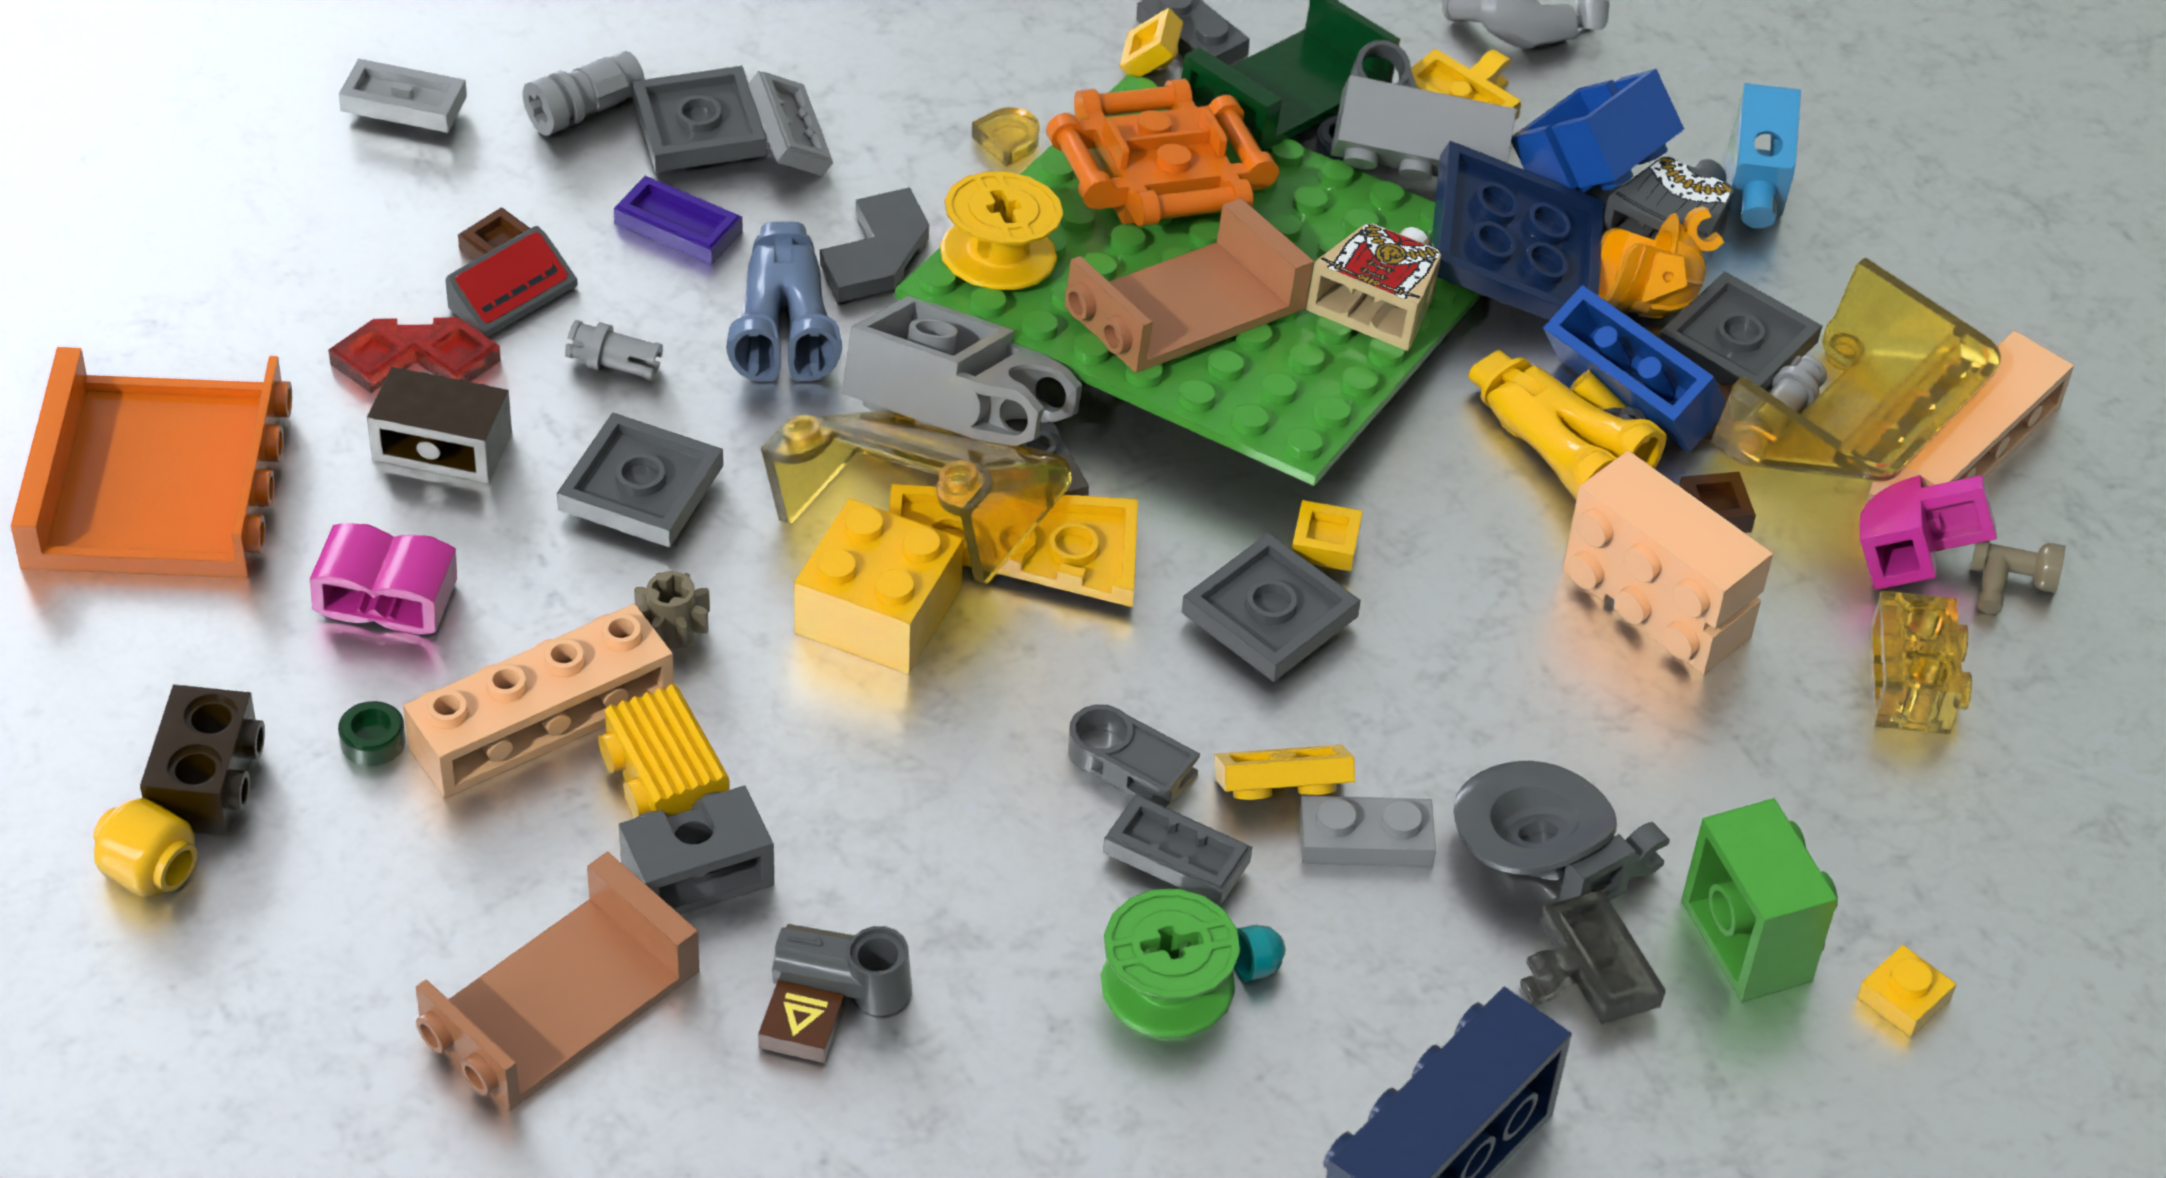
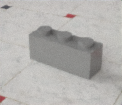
(1412, 127)

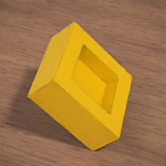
(1152, 44)
(1327, 535)
(1906, 990)

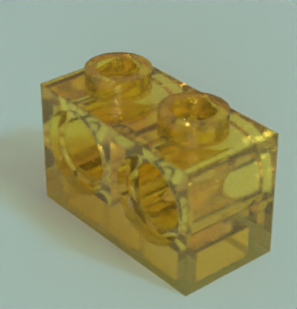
(1918, 662)

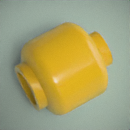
(144, 847)

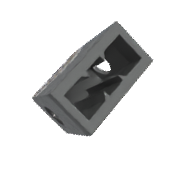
(1667, 189)

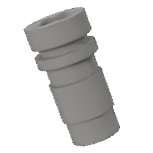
(590, 88)

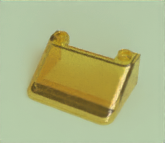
(1901, 384)
(991, 485)

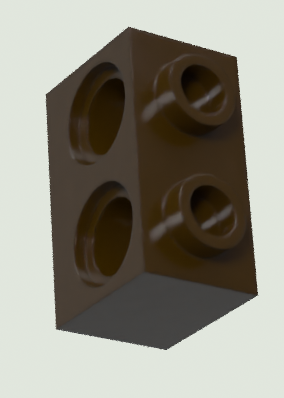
(204, 756)

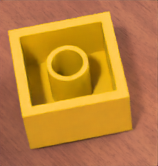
(878, 585)

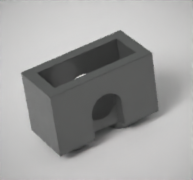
(716, 836)

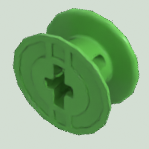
(1169, 963)

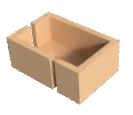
(1666, 562)

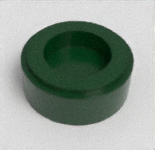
(372, 733)

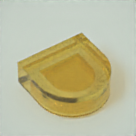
(1007, 134)

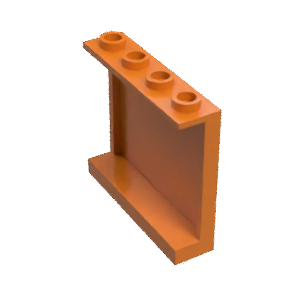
(149, 472)

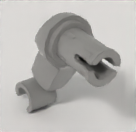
(1529, 22)

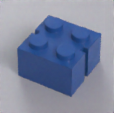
(1600, 133)

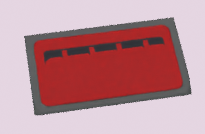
(509, 282)

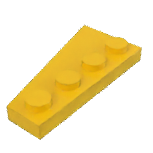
(1077, 547)

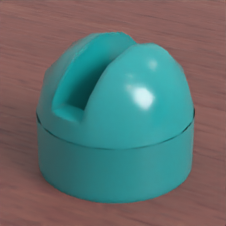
(1260, 952)

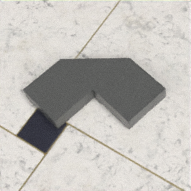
(877, 264)

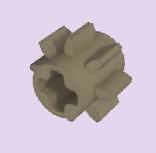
(674, 607)

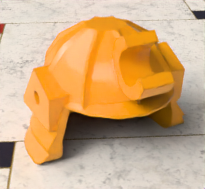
(1657, 273)

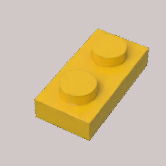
(1311, 769)

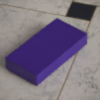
(678, 220)

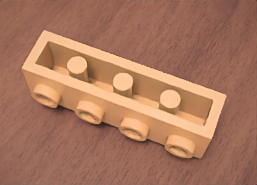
(535, 700)

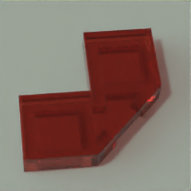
(442, 348)

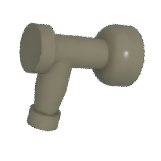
(1998, 560)

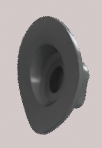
(1532, 818)

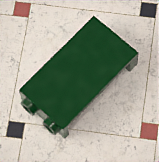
(1296, 78)

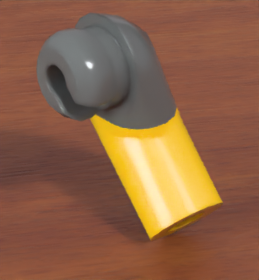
(1598, 394)

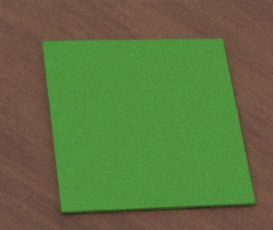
(1274, 393)

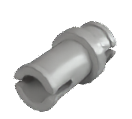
(603, 347)
(1799, 383)

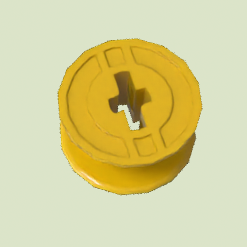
(1001, 230)

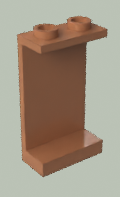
(1195, 297)
(563, 988)

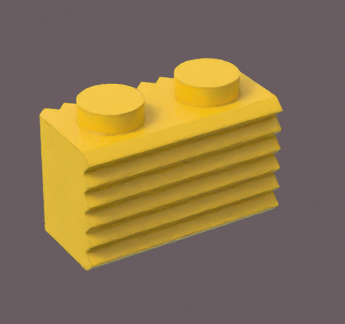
(660, 753)

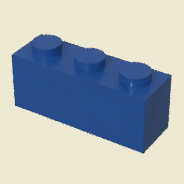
(1636, 367)

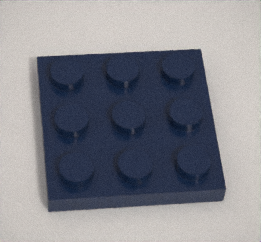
(1514, 232)

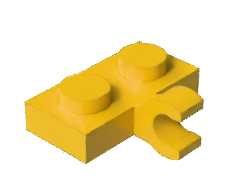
(1480, 83)

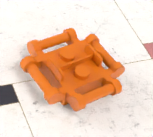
(1159, 160)

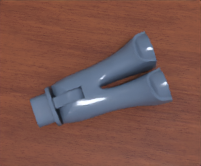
(783, 277)

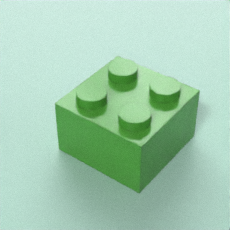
(1759, 899)

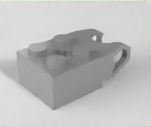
(952, 372)

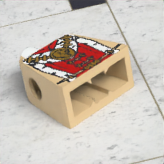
(1377, 283)

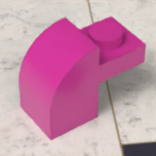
(1912, 522)

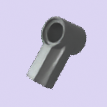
(863, 966)

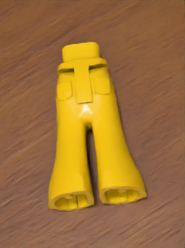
(1560, 424)

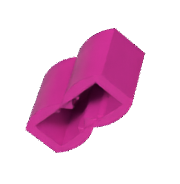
(383, 578)

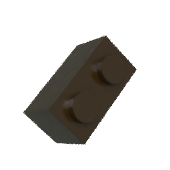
(439, 424)

